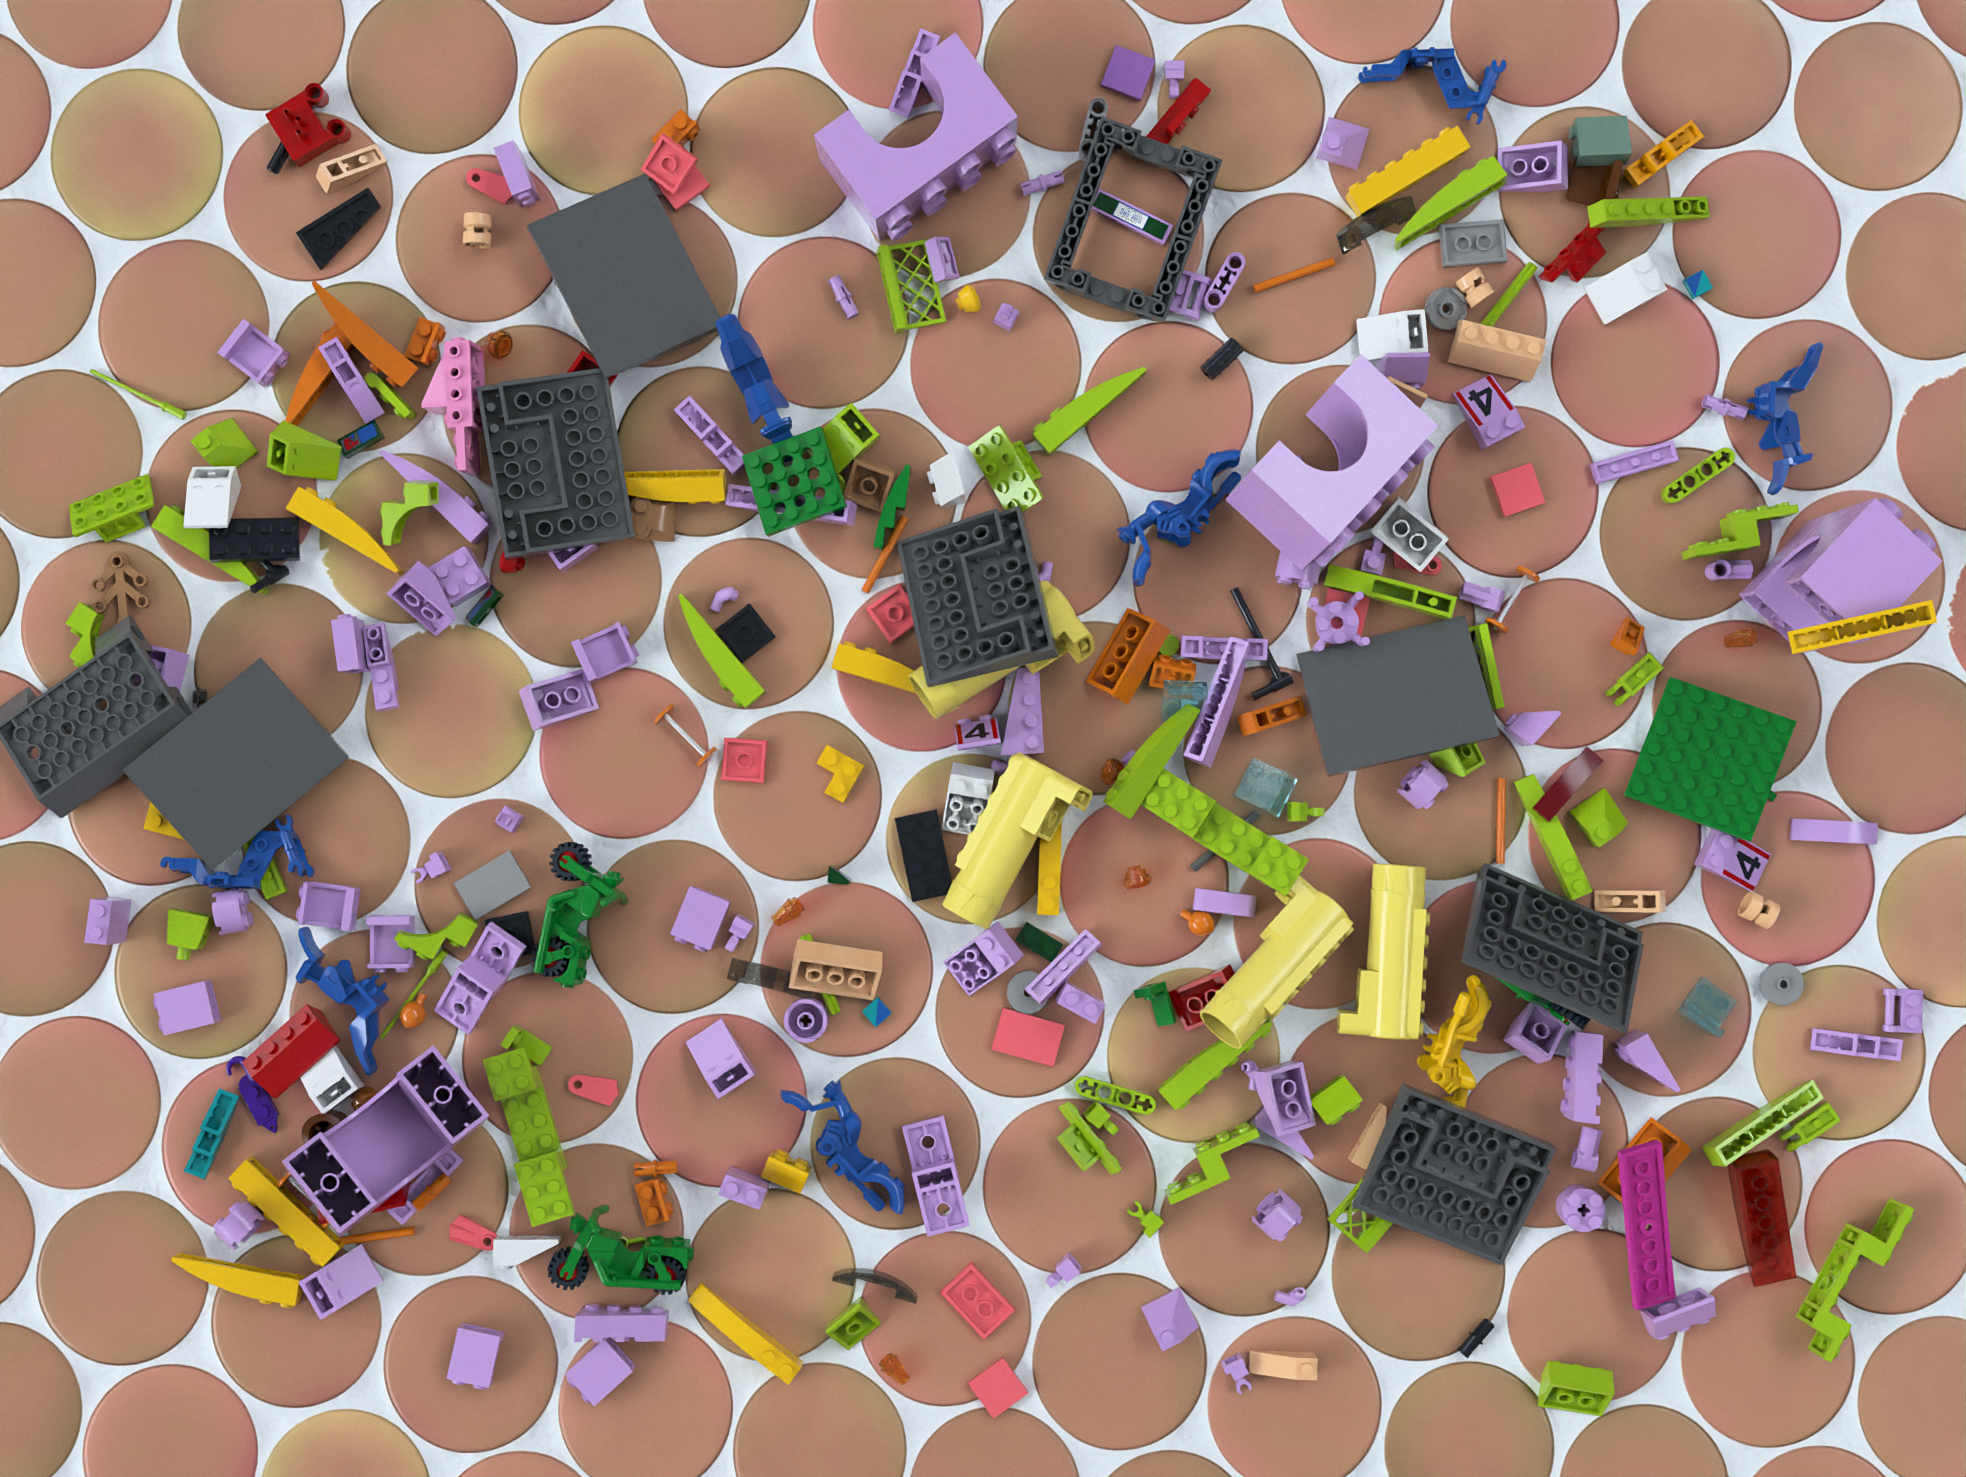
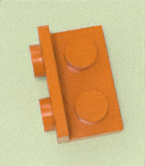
(679, 128)
(425, 341)
(1171, 669)
(654, 1201)

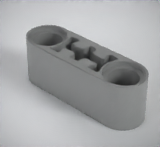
(1090, 118)

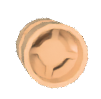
(474, 223)
(1475, 287)
(1762, 911)

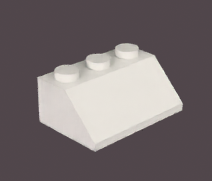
(1409, 534)

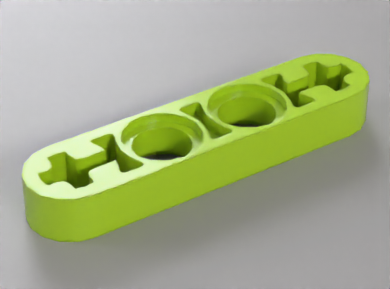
(1697, 475)
(1113, 1099)

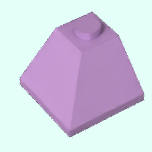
(1342, 143)
(1529, 726)
(1170, 1318)

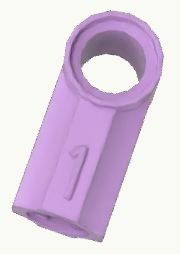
(1729, 570)
(1486, 597)
(1586, 1155)

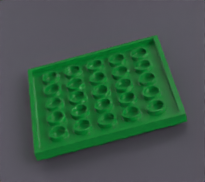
(1710, 759)

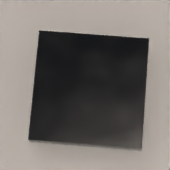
(746, 633)
(518, 926)

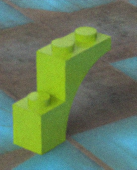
(396, 512)
(86, 624)
(427, 945)

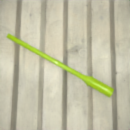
(165, 406)
(431, 969)

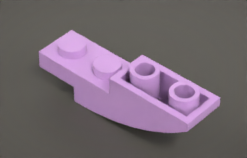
(351, 380)
(382, 667)

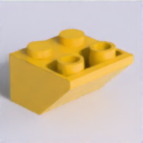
(786, 1170)

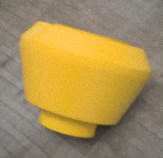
(968, 299)

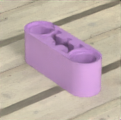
(1225, 269)
(1224, 902)

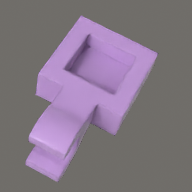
(1372, 559)

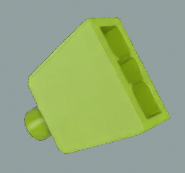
(188, 931)

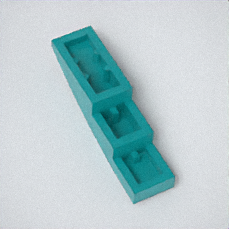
(212, 1133)

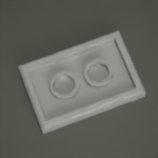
(1473, 243)
(492, 885)

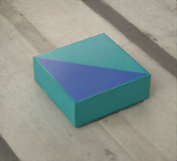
(1697, 284)
(876, 1012)

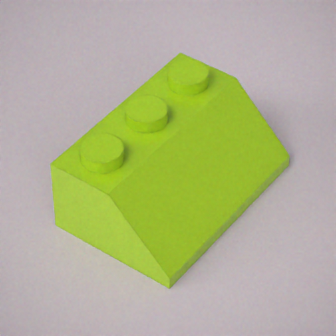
(1575, 1388)

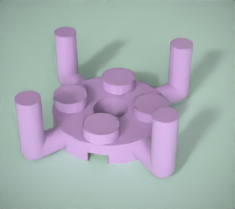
(1349, 619)

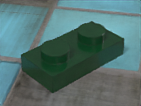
(1039, 942)

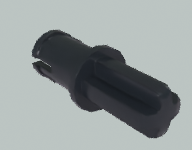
(1476, 1337)

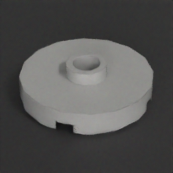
(1455, 305)
(1771, 979)
(1016, 995)

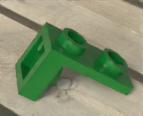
(1160, 1002)

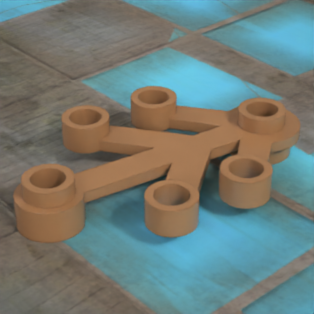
(120, 587)

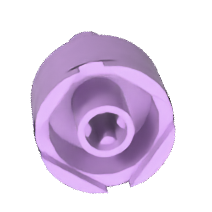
(1289, 573)
(1422, 785)
(231, 911)
(796, 1027)
(1573, 1198)
(1277, 1215)
(239, 1224)

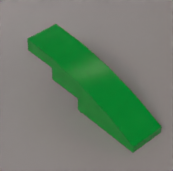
(895, 500)

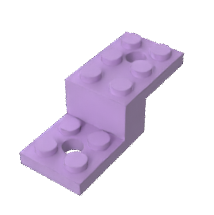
(480, 978)
(935, 1175)

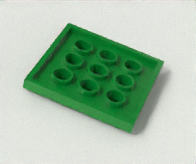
(812, 508)

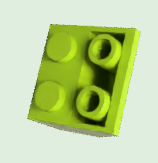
(1335, 1099)

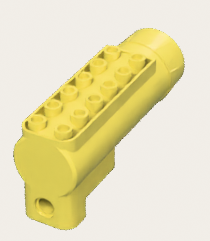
(1069, 637)
(1021, 809)
(1290, 951)
(1393, 982)

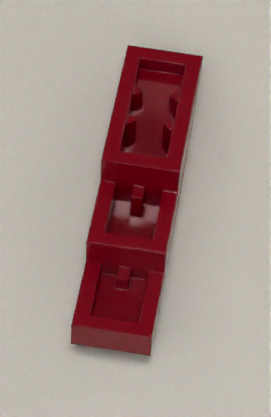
(1567, 784)

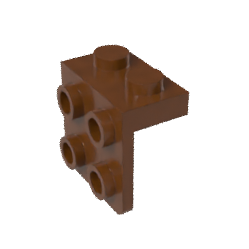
(1594, 183)

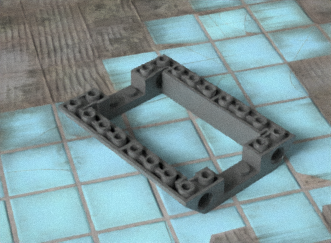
(1184, 161)

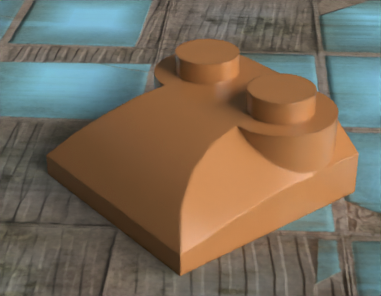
(869, 483)
(653, 519)

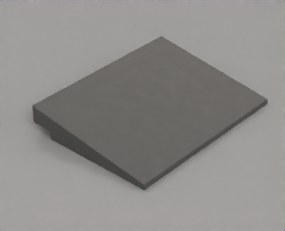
(625, 276)
(555, 463)
(976, 597)
(1397, 696)
(236, 763)
(1553, 947)
(1454, 1174)

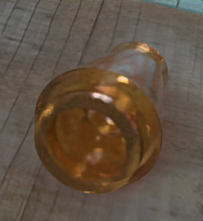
(1741, 638)
(788, 911)
(894, 1369)

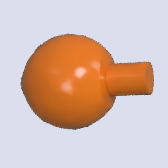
(1199, 922)
(413, 1013)

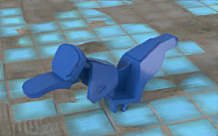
(753, 379)
(1784, 428)
(341, 986)

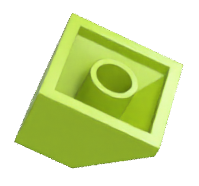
(224, 444)
(1459, 760)
(1599, 818)

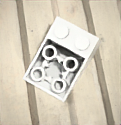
(1392, 334)
(211, 496)
(966, 797)
(331, 1081)

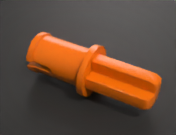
(655, 1168)
(431, 1191)

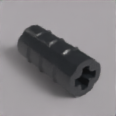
(1221, 359)

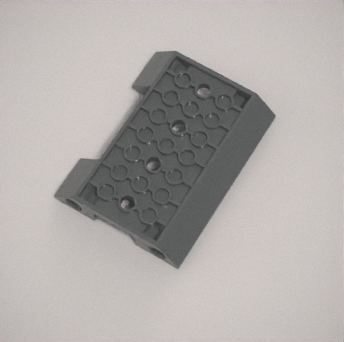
(102, 741)

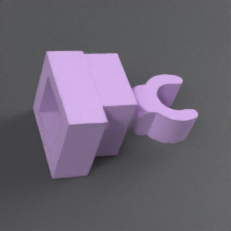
(1174, 72)
(1006, 316)
(509, 819)
(434, 868)
(740, 928)
(1066, 1268)
(1237, 1368)

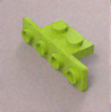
(1083, 1143)

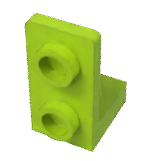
(519, 1037)

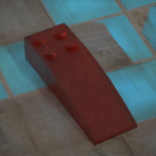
(1762, 1217)

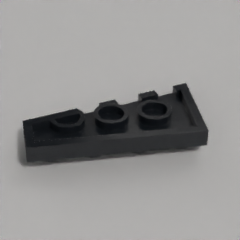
(337, 227)

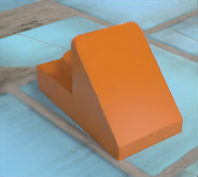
(1628, 637)

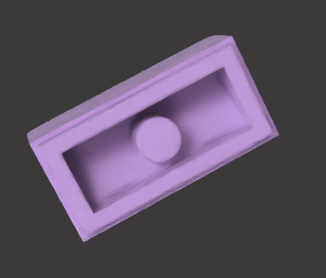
(941, 259)

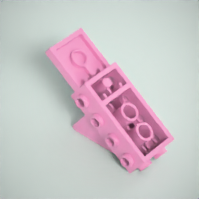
(453, 394)

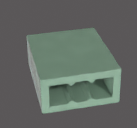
(1600, 140)

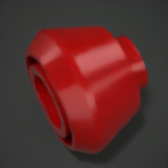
(511, 565)

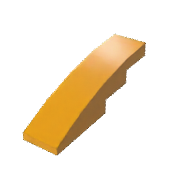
(1663, 154)

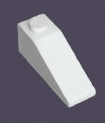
(513, 1250)

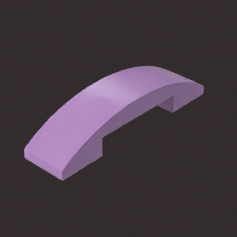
(1214, 647)
(1833, 831)
(446, 1164)

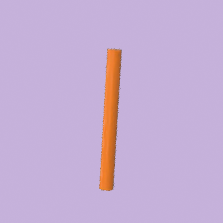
(1293, 275)
(885, 554)
(1501, 818)
(374, 1236)

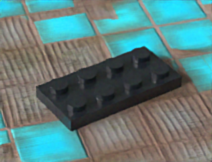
(256, 540)
(924, 855)

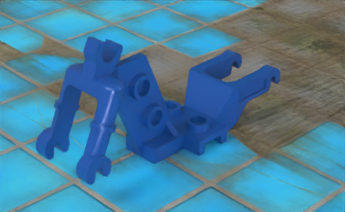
(1447, 74)
(254, 863)

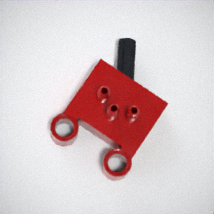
(301, 129)

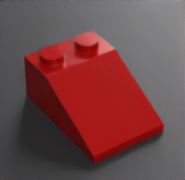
(1195, 995)

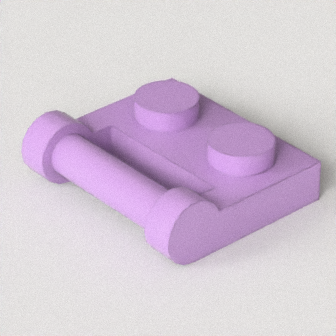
(1183, 291)
(1909, 1010)

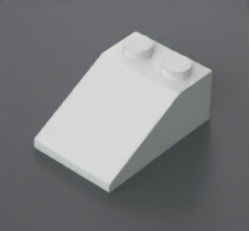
(1625, 288)
(947, 482)

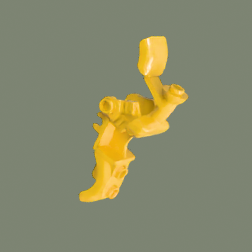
(1445, 1062)

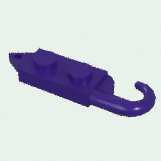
(256, 1098)

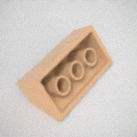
(1496, 350)
(835, 969)

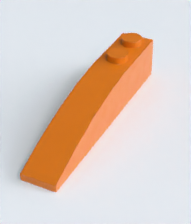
(367, 341)
(315, 377)

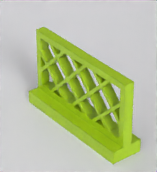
(893, 291)
(1488, 665)
(1371, 1230)

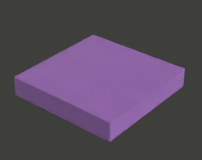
(1128, 73)

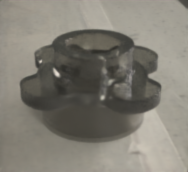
(199, 697)

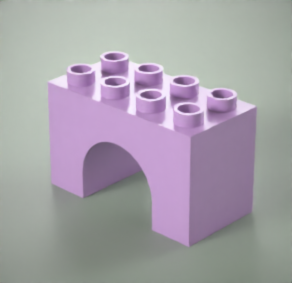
(898, 183)
(1377, 445)
(1843, 568)
(386, 1141)

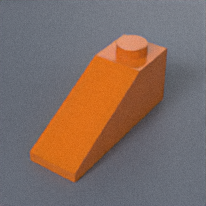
(1271, 716)

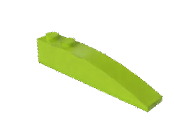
(1454, 198)
(1079, 412)
(171, 522)
(721, 659)
(1148, 762)
(1554, 842)
(1761, 1124)

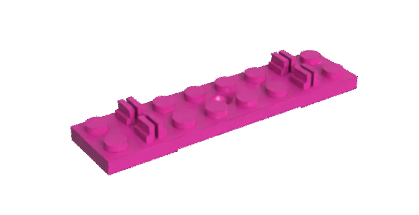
(1645, 1203)

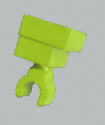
(1299, 811)
(1098, 1116)
(1149, 1220)

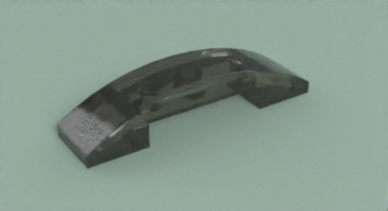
(1374, 220)
(763, 976)
(848, 1277)

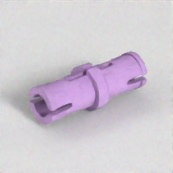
(1042, 183)
(843, 297)
(1724, 407)

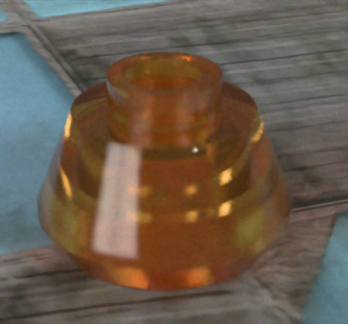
(499, 344)
(1110, 771)
(1136, 877)
(362, 1097)

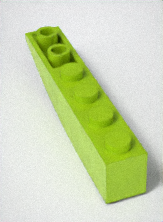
(1647, 211)
(1391, 591)
(1203, 1067)

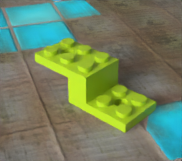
(1740, 530)
(1211, 1162)

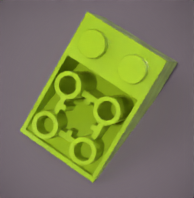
(848, 437)
(302, 453)

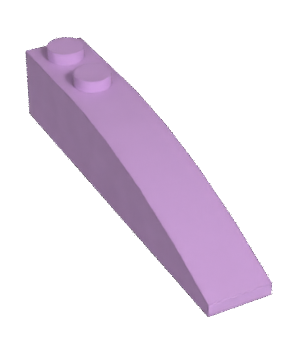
(743, 498)
(451, 505)
(1219, 704)

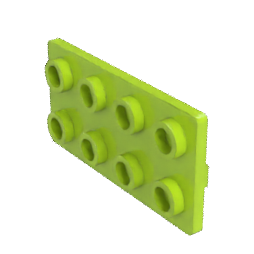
(1008, 469)
(113, 511)

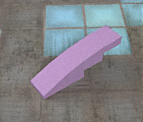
(911, 79)
(711, 435)
(1856, 1044)

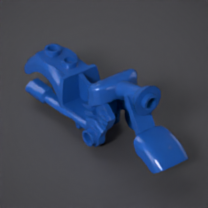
(1179, 520)
(840, 1142)

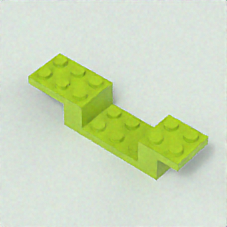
(1224, 833)
(533, 1135)
(1836, 1269)

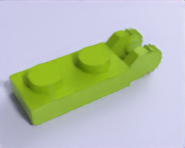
(389, 395)
(1636, 677)
(1810, 1126)

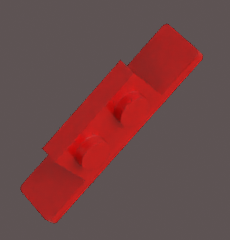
(1181, 110)
(1576, 257)

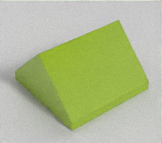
(852, 1324)

